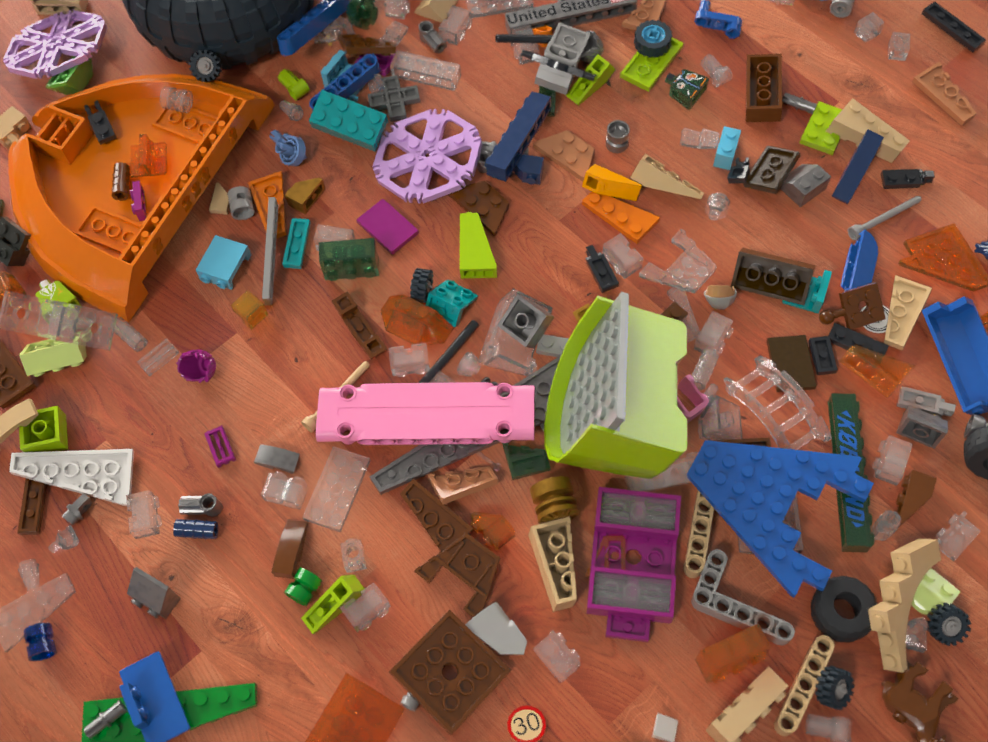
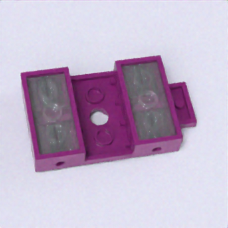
(645, 589)

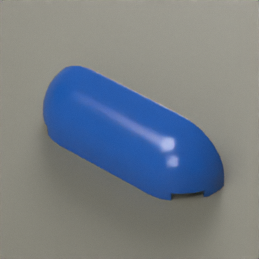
(860, 262)

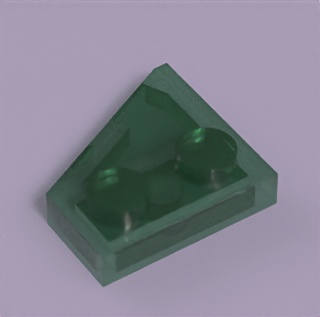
(525, 461)

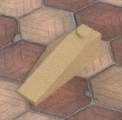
(652, 175)

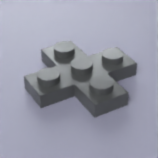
(394, 98)

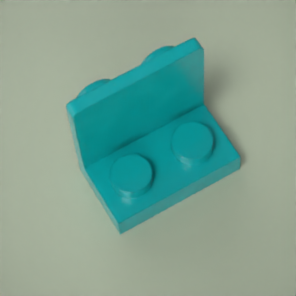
(816, 293)
(450, 300)

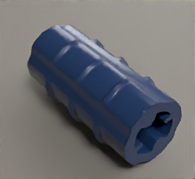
(195, 529)

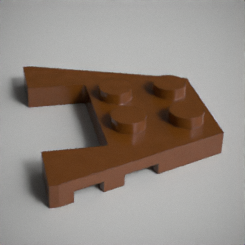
(471, 564)

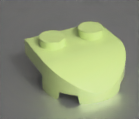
(933, 591)

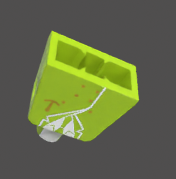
(57, 292)

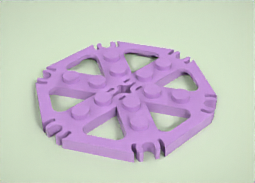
(49, 47)
(423, 166)

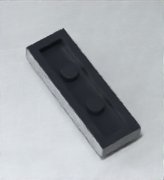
(846, 338)

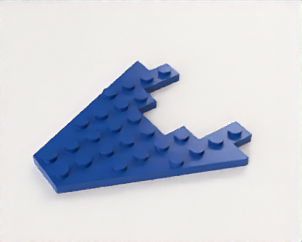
(755, 490)

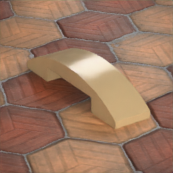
(17, 416)

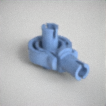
(289, 148)

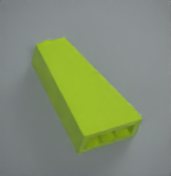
(475, 251)

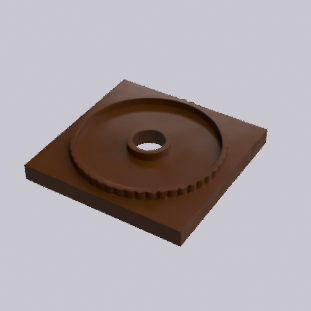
(476, 665)

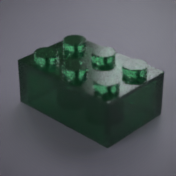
(349, 259)

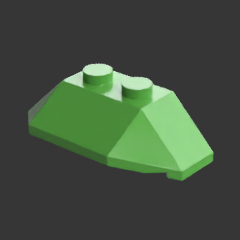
(73, 79)

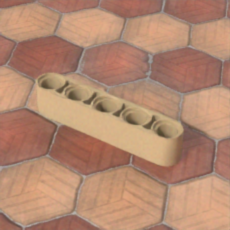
(699, 537)
(796, 692)

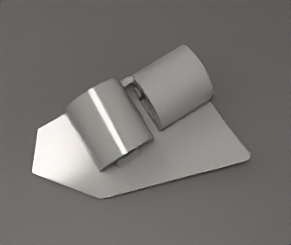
(498, 631)

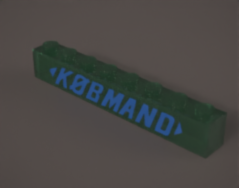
(846, 440)

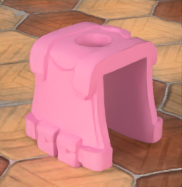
(691, 391)

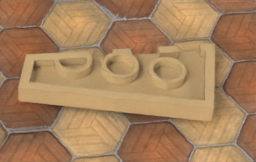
(905, 308)

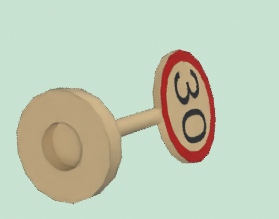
(526, 724)

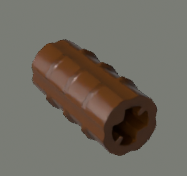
(121, 181)

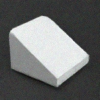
(665, 728)

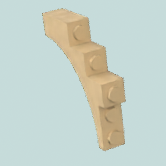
(897, 591)

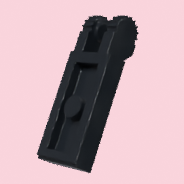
(100, 124)

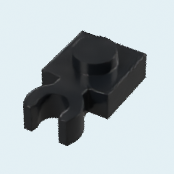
(740, 172)

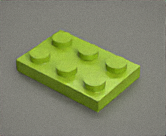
(815, 132)

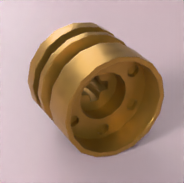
(554, 499)

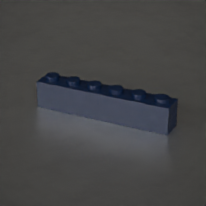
(518, 136)

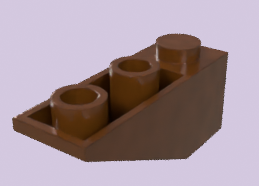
(916, 492)

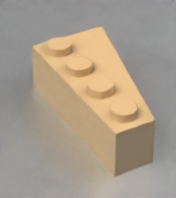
(748, 707)

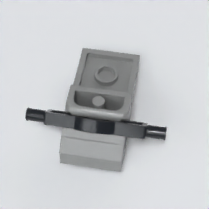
(561, 59)

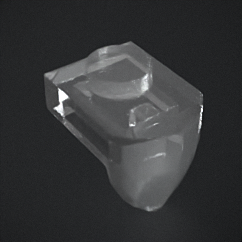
(917, 634)

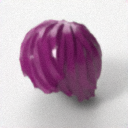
(196, 366)

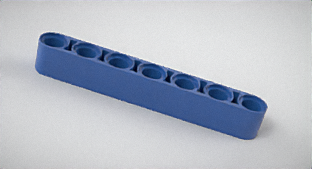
(310, 25)

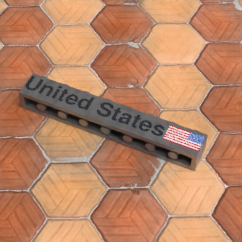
(569, 13)

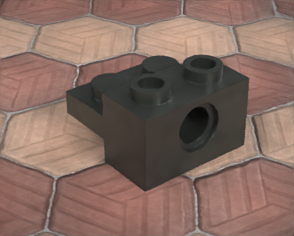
(13, 243)

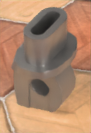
(75, 510)

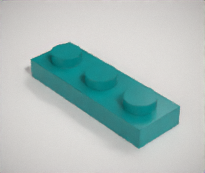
(296, 243)

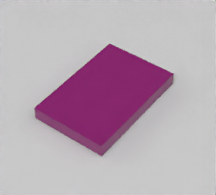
(387, 226)

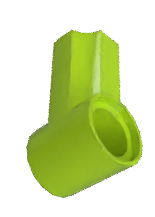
(295, 87)

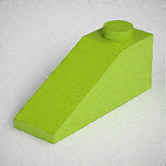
(585, 88)
(329, 604)

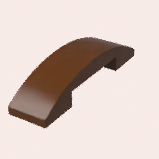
(358, 326)

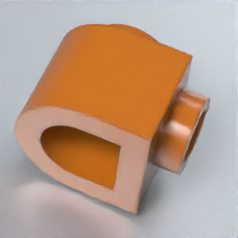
(544, 30)

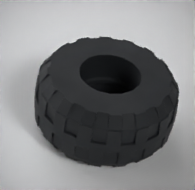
(977, 452)
(834, 625)

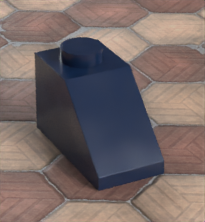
(530, 169)

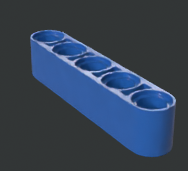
(349, 78)

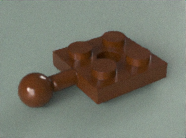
(853, 316)

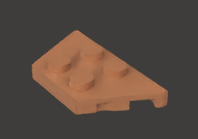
(568, 152)

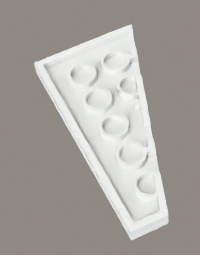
(91, 472)

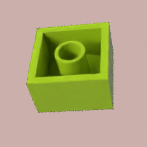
(45, 432)

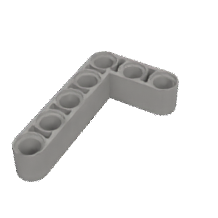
(734, 606)

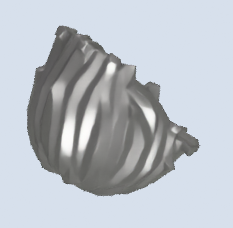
(593, 47)

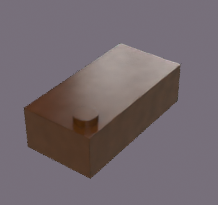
(764, 88)

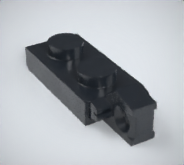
(906, 178)
(600, 270)

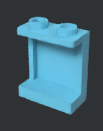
(222, 262)

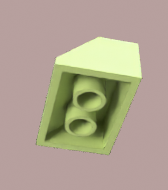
(51, 355)

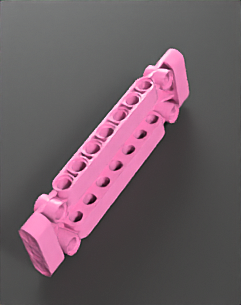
(426, 413)

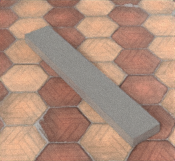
(270, 251)

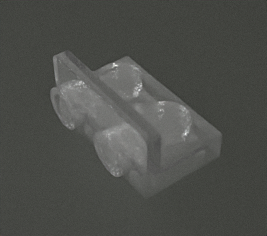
(957, 536)
(557, 656)

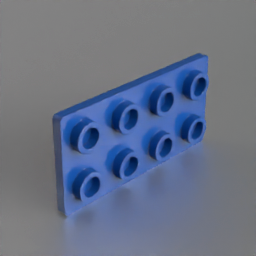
(153, 699)

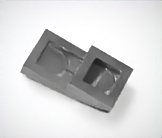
(277, 458)

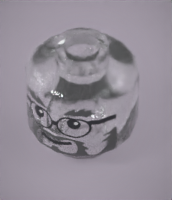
(717, 206)

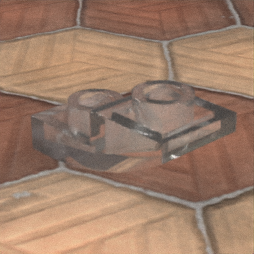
(394, 33)
(700, 140)

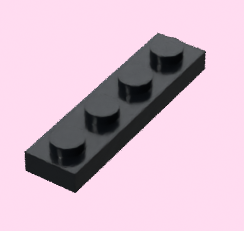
(953, 26)

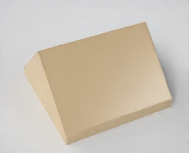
(435, 9)

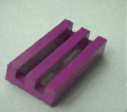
(225, 460)

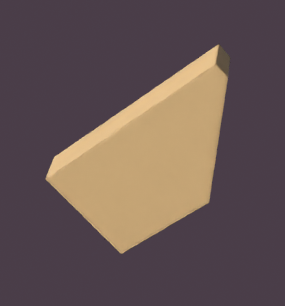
(219, 201)

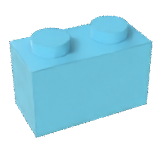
(727, 148)

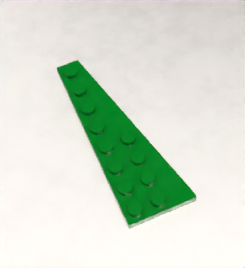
(199, 706)

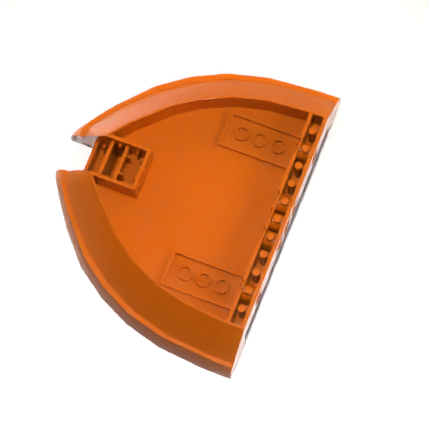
(65, 179)

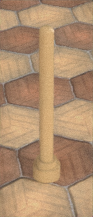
(310, 422)

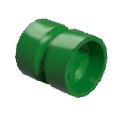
(303, 586)

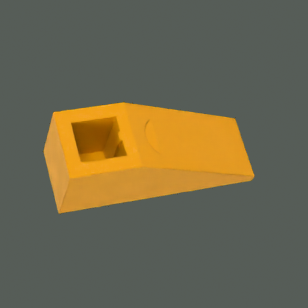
(610, 184)

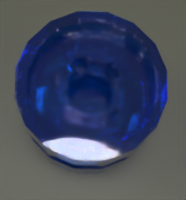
(40, 642)

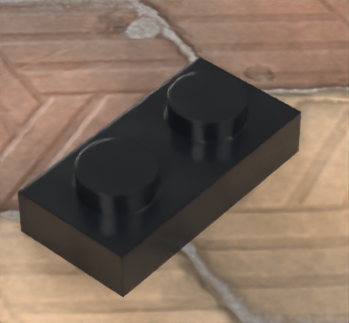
(823, 355)

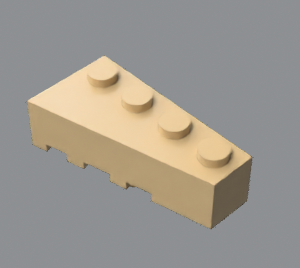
(854, 122)
(555, 561)

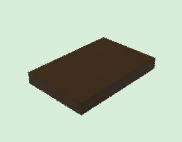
(772, 169)
(793, 357)

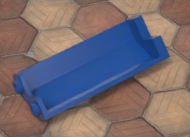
(963, 349)

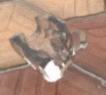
(66, 540)

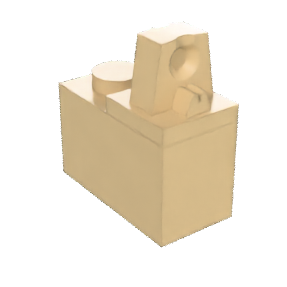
(12, 126)

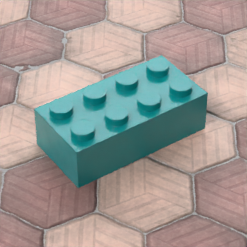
(348, 120)

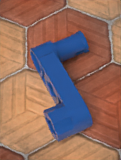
(728, 23)

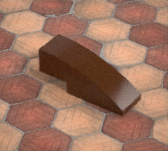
(289, 549)

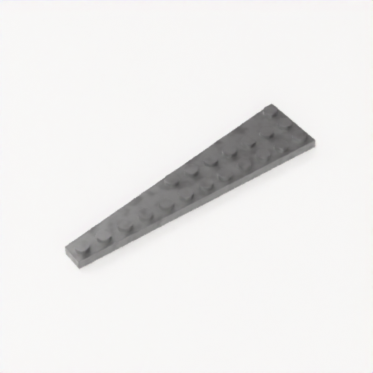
(429, 458)

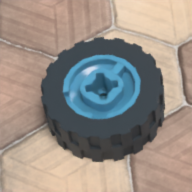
(653, 38)

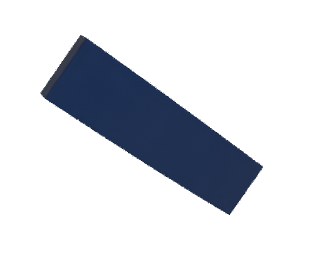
(857, 166)

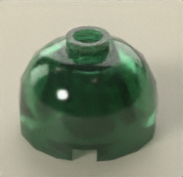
(362, 13)

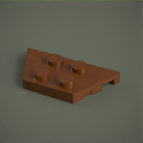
(485, 201)

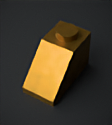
(305, 194)

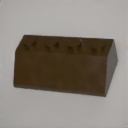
(773, 276)

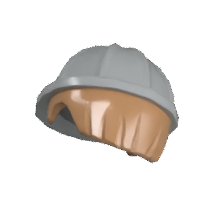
(720, 296)

